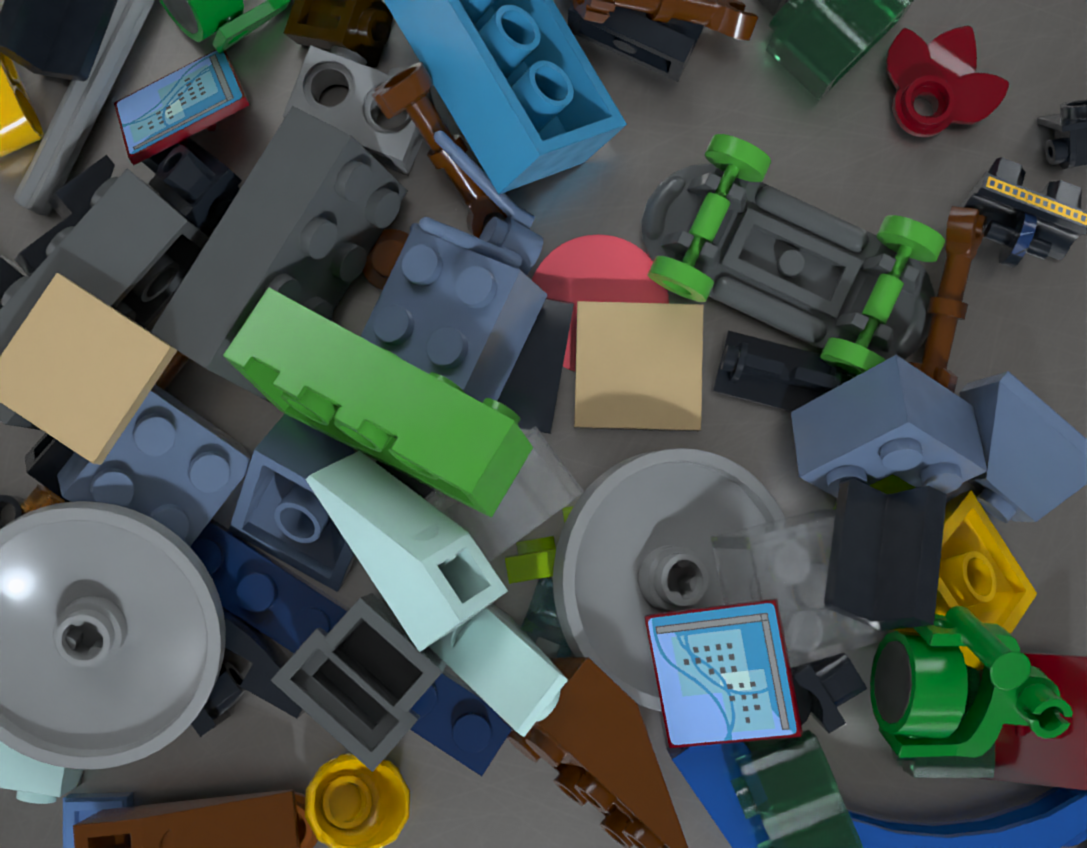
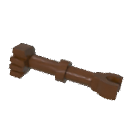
(718, 15)
(409, 93)
(963, 238)

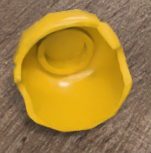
(357, 806)

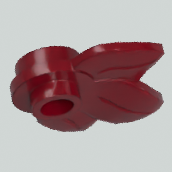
(942, 76)

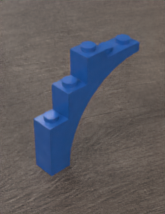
(1047, 821)

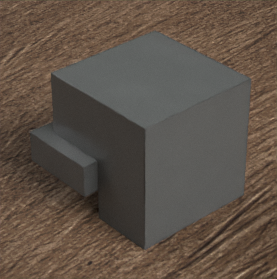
(361, 679)

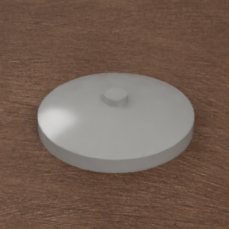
(644, 549)
(102, 635)

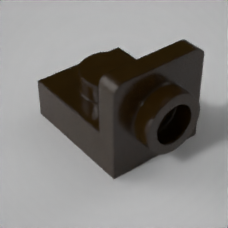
(350, 24)

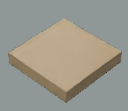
(638, 366)
(80, 369)

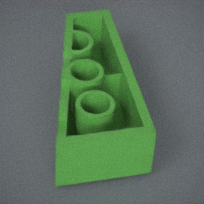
(380, 403)

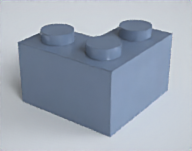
(885, 426)

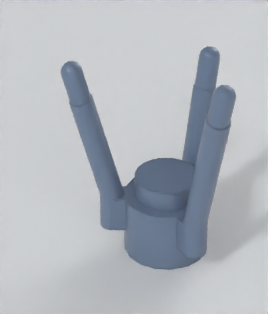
(500, 240)

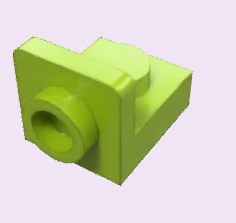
(534, 557)

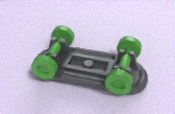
(789, 262)

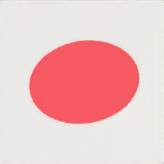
(597, 271)

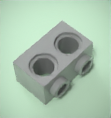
(358, 112)

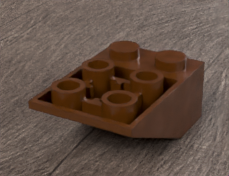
(604, 757)
(217, 822)

